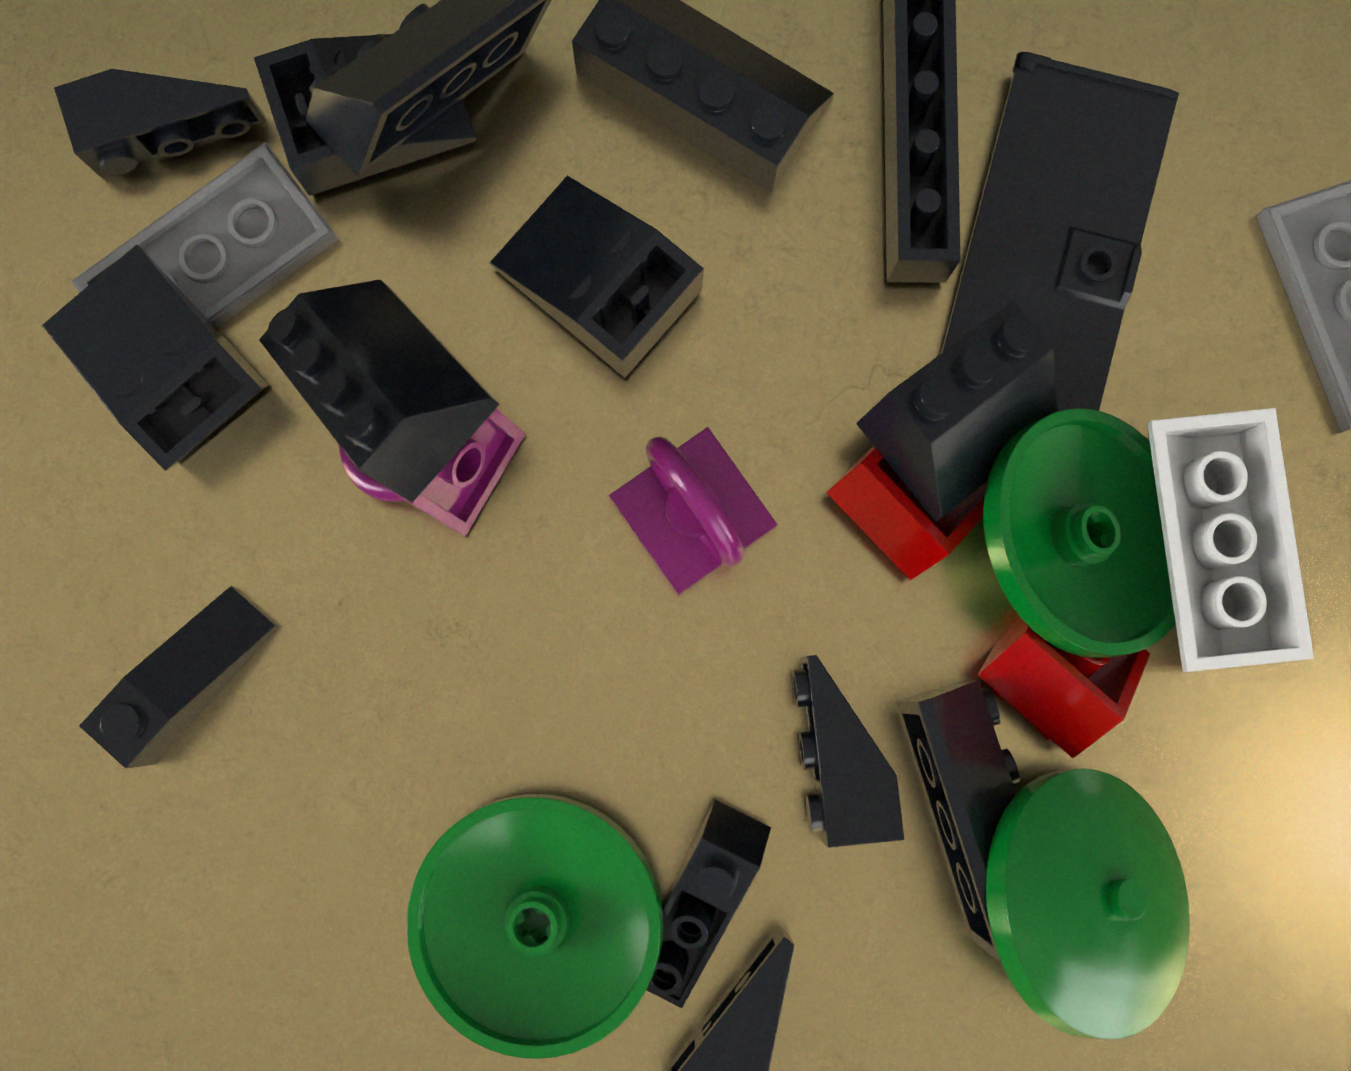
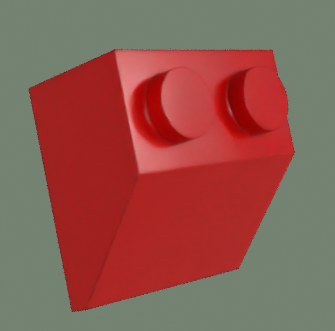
(896, 519)
(1061, 693)

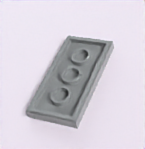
(231, 237)
(1313, 258)

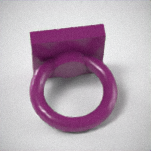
(465, 481)
(692, 509)

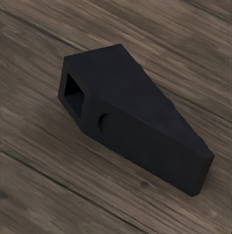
(137, 116)
(853, 780)
(705, 897)

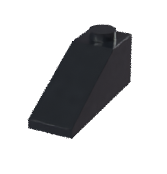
(178, 680)
(745, 1022)

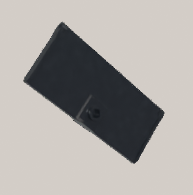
(1066, 214)

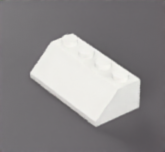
(1229, 540)

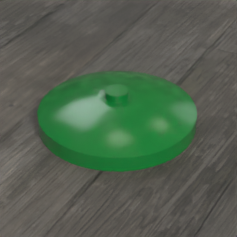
(1080, 534)
(1088, 904)
(534, 926)

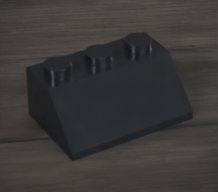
(962, 408)

